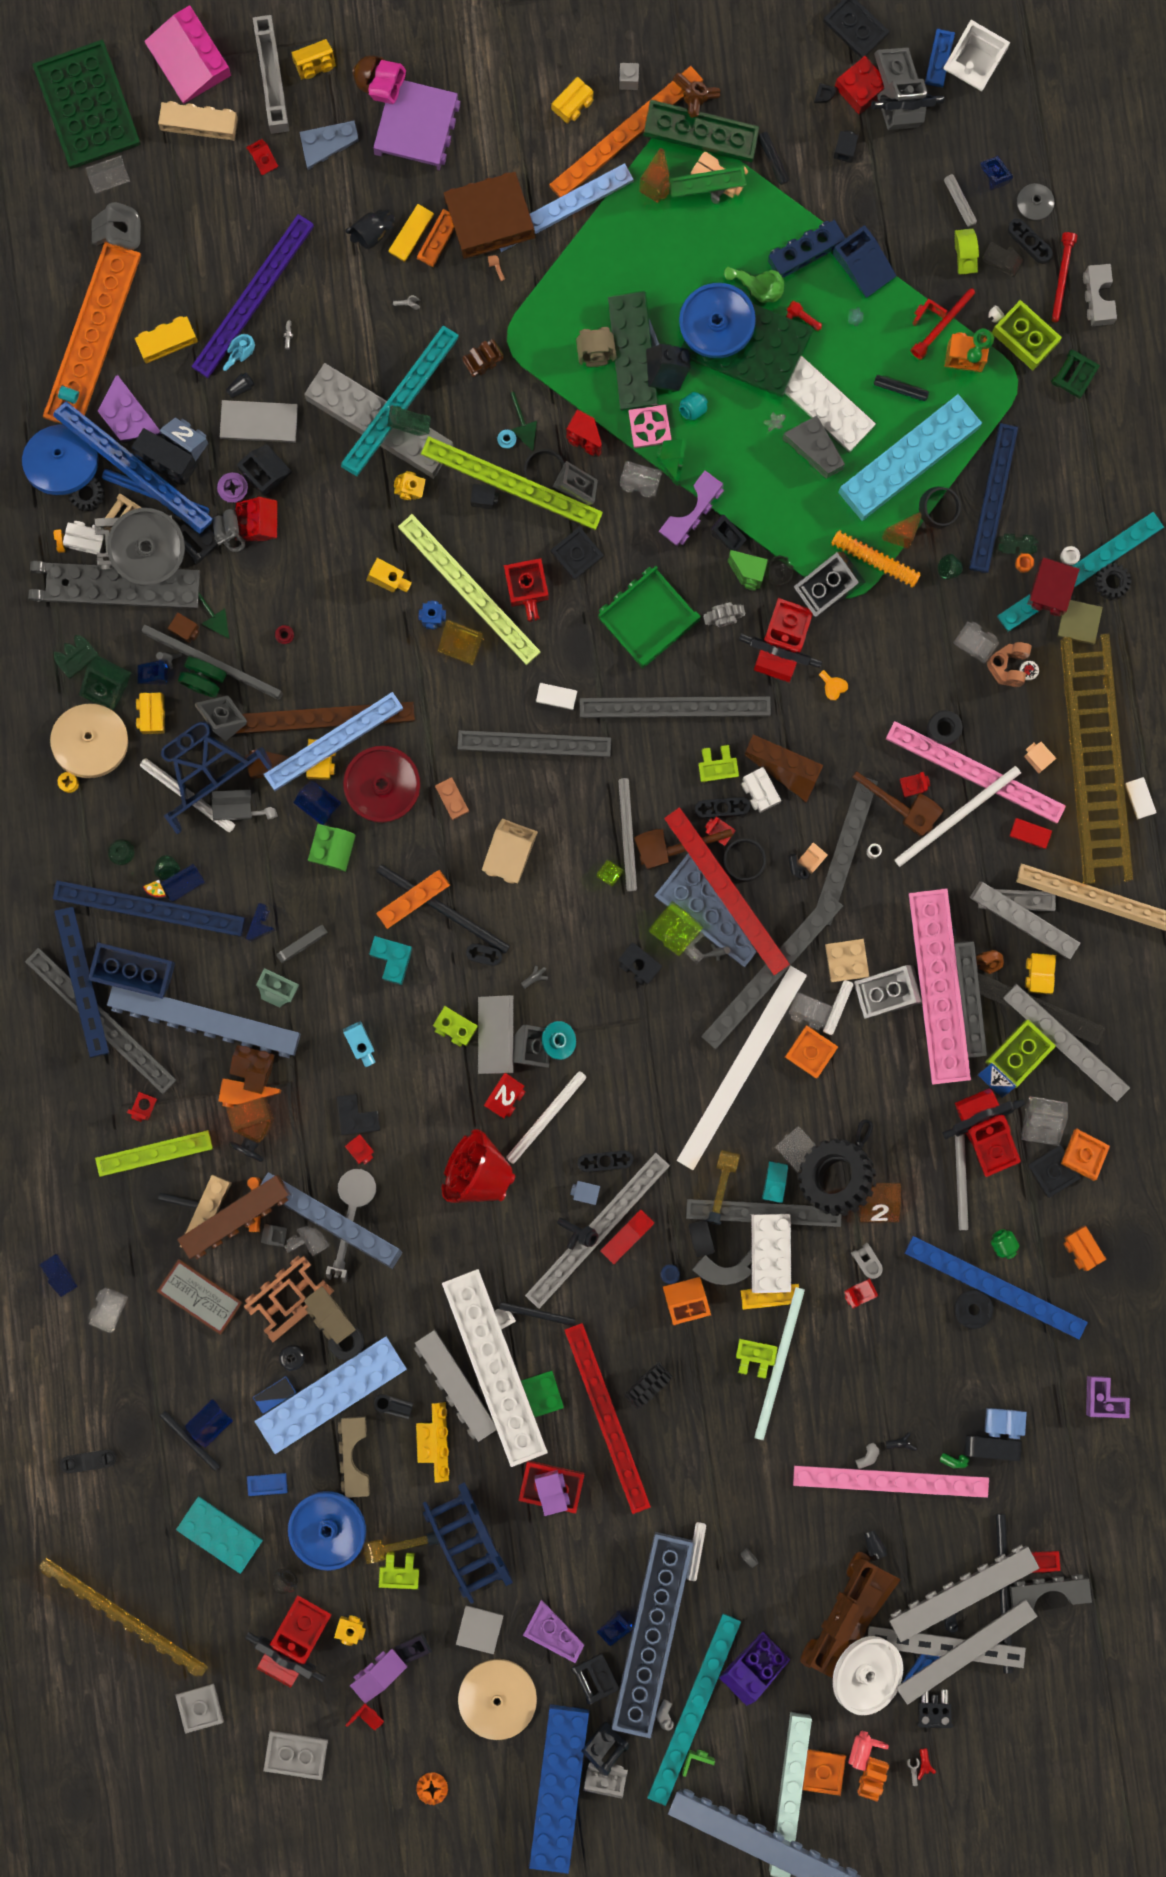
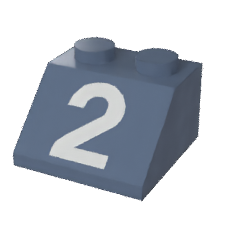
(182, 436)

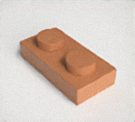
(452, 798)

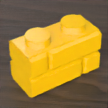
(572, 100)
(151, 713)

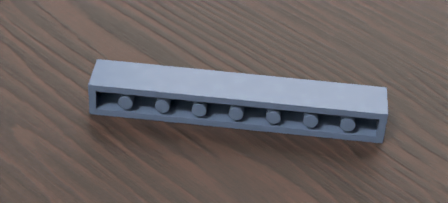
(340, 1226)

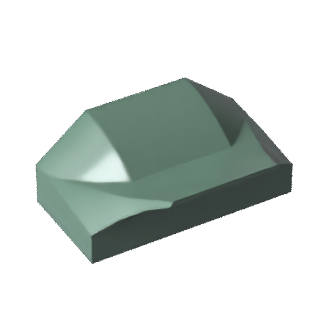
(276, 988)

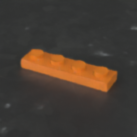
(413, 899)

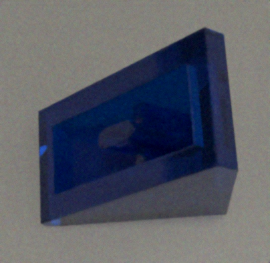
(153, 673)
(615, 1628)

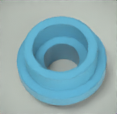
(509, 444)

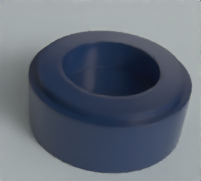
(670, 1274)

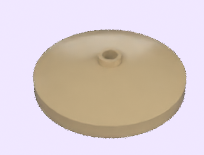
(89, 756)
(497, 1680)

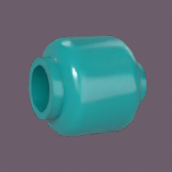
(693, 406)

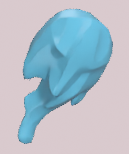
(242, 348)

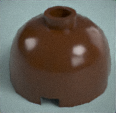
(365, 71)

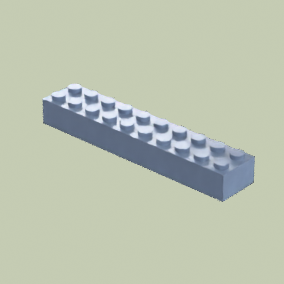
(652, 1635)

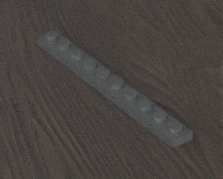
(675, 707)
(765, 979)
(113, 1031)

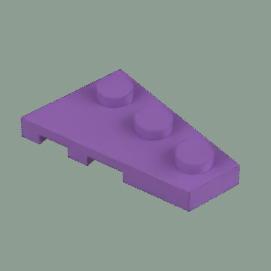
(553, 1634)

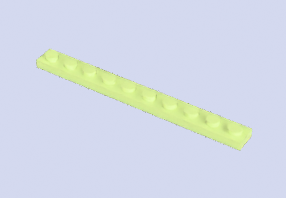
(469, 589)

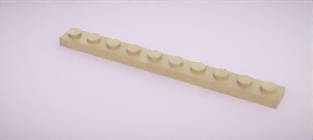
(1092, 896)

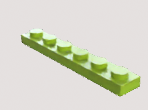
(154, 1153)

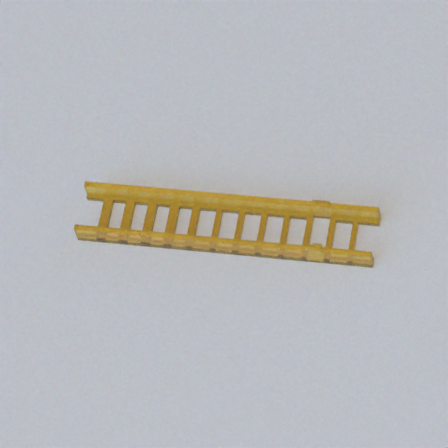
(1077, 751)

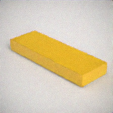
(411, 232)
(759, 1300)

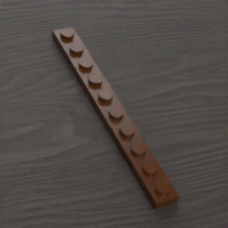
(314, 718)

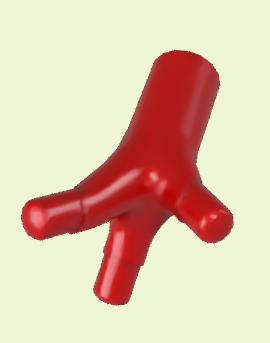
(925, 1764)

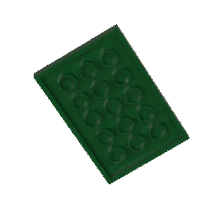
(86, 104)
(768, 357)

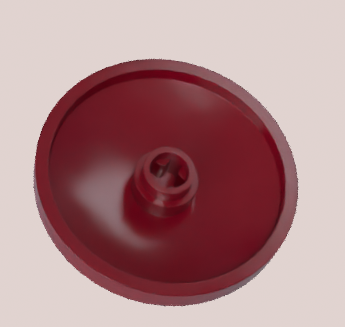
(381, 784)

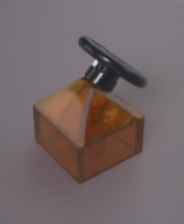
(253, 1122)

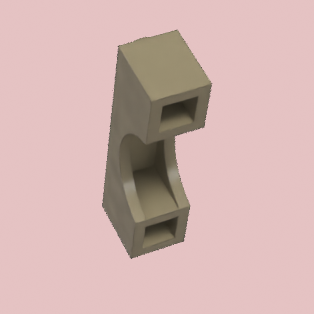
(355, 1482)

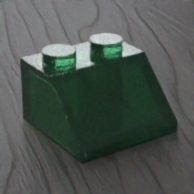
(104, 683)

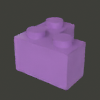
(1099, 1401)
(551, 1492)
(378, 1676)

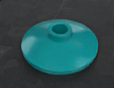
(565, 1040)

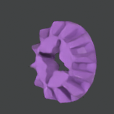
(224, 483)

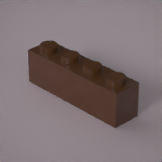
(785, 766)

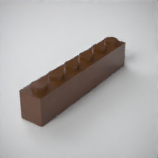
(234, 1217)

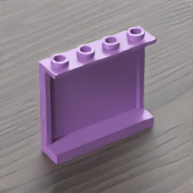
(418, 124)

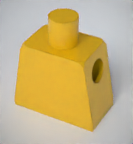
(379, 576)

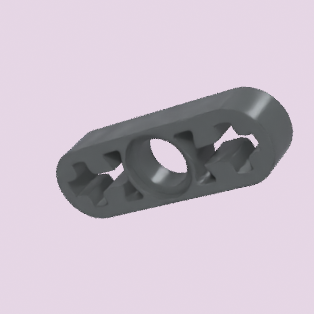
(302, 944)

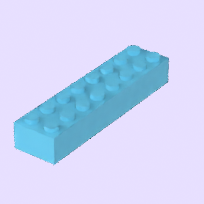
(910, 457)

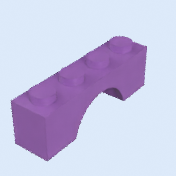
(677, 528)

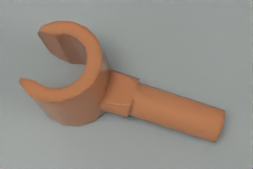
(494, 261)

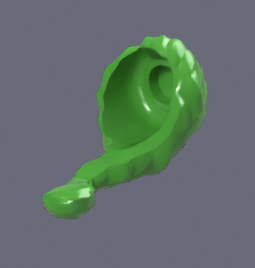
(764, 287)

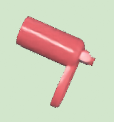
(862, 1748)

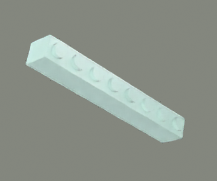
(792, 1781)

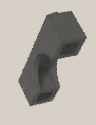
(1075, 1589)

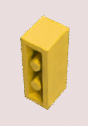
(166, 339)

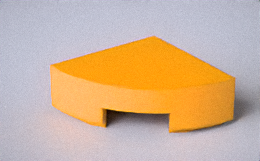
(59, 537)

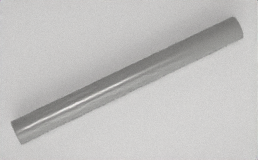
(961, 1182)

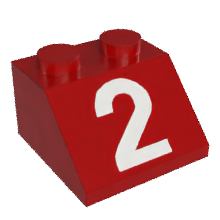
(504, 1096)

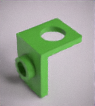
(699, 1755)

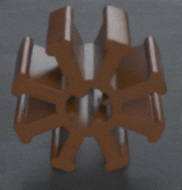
(483, 358)

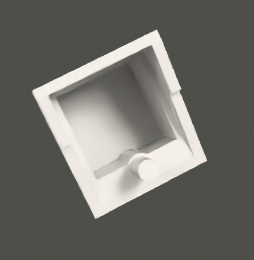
(976, 55)

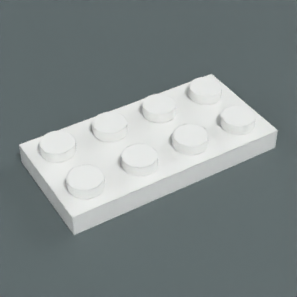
(771, 1253)

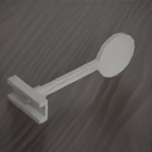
(356, 1190)

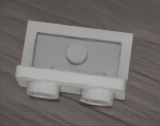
(608, 1785)

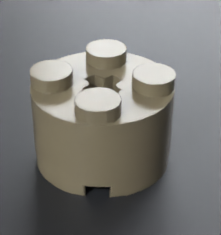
(596, 347)

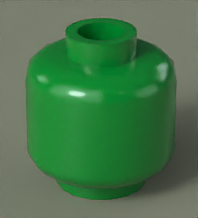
(1004, 1244)

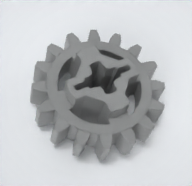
(724, 614)

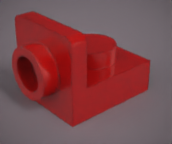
(914, 784)
(360, 1150)

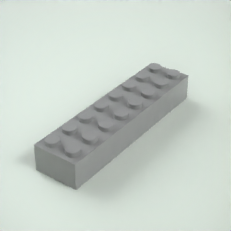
(358, 408)

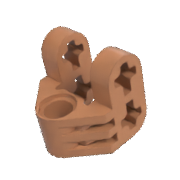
(1013, 677)

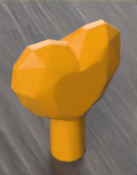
(833, 686)

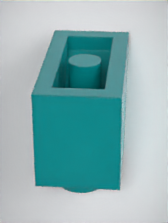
(775, 1182)

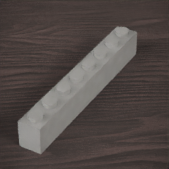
(963, 1593)

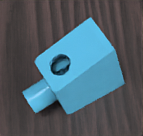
(356, 1035)

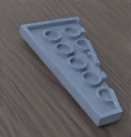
(697, 897)

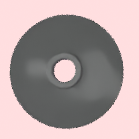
(1035, 210)

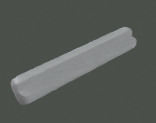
(960, 200)

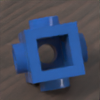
(435, 621)

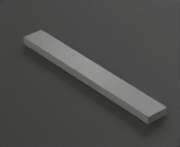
(966, 1651)

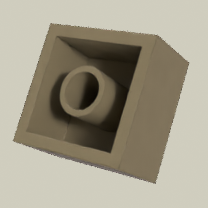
(328, 1315)

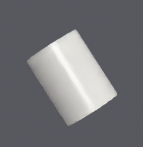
(870, 855)

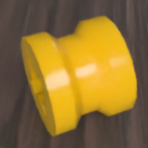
(70, 785)

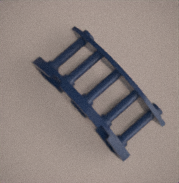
(483, 1536)

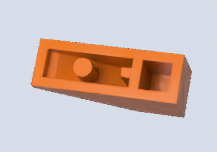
(234, 1094)

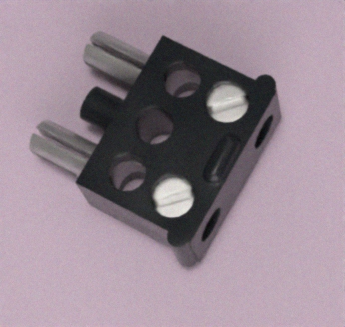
(937, 1719)

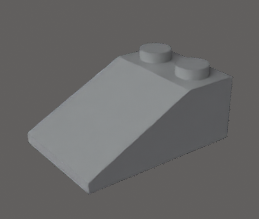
(888, 991)

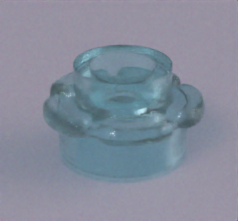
(855, 316)

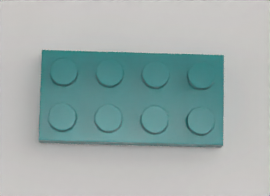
(219, 1534)

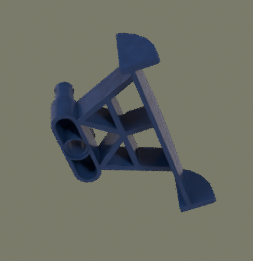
(175, 749)

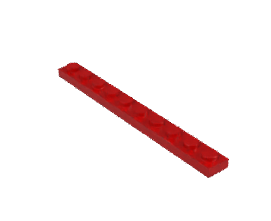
(727, 891)
(607, 1418)

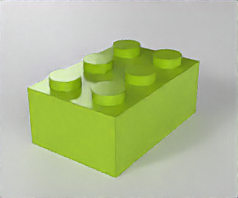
(1026, 335)
(1021, 1052)

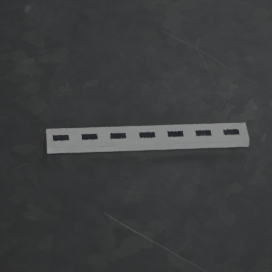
(939, 1645)

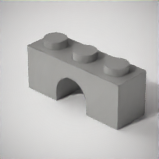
(1100, 311)

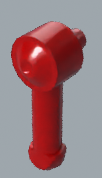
(796, 310)

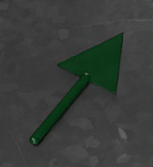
(526, 432)
(218, 621)

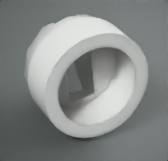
(996, 313)

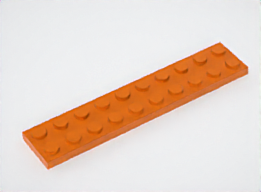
(94, 327)

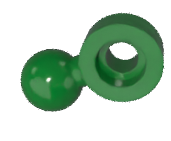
(974, 354)

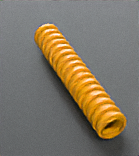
(875, 558)

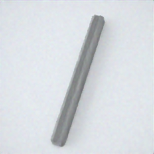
(627, 833)

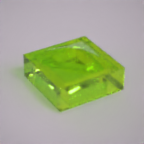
(609, 873)

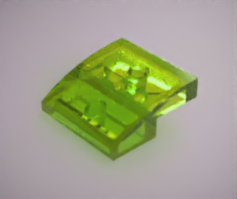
(675, 928)

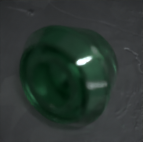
(949, 567)
(120, 857)
(166, 867)

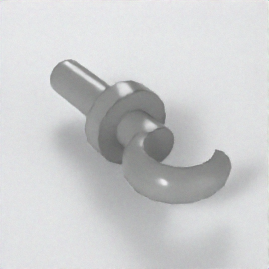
(288, 335)

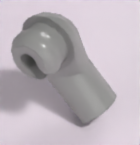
(870, 1458)

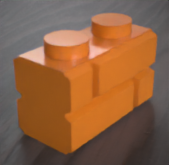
(1084, 1249)

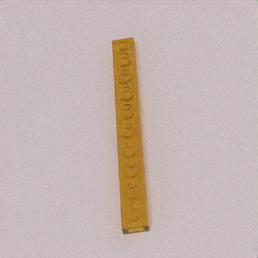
(116, 1613)

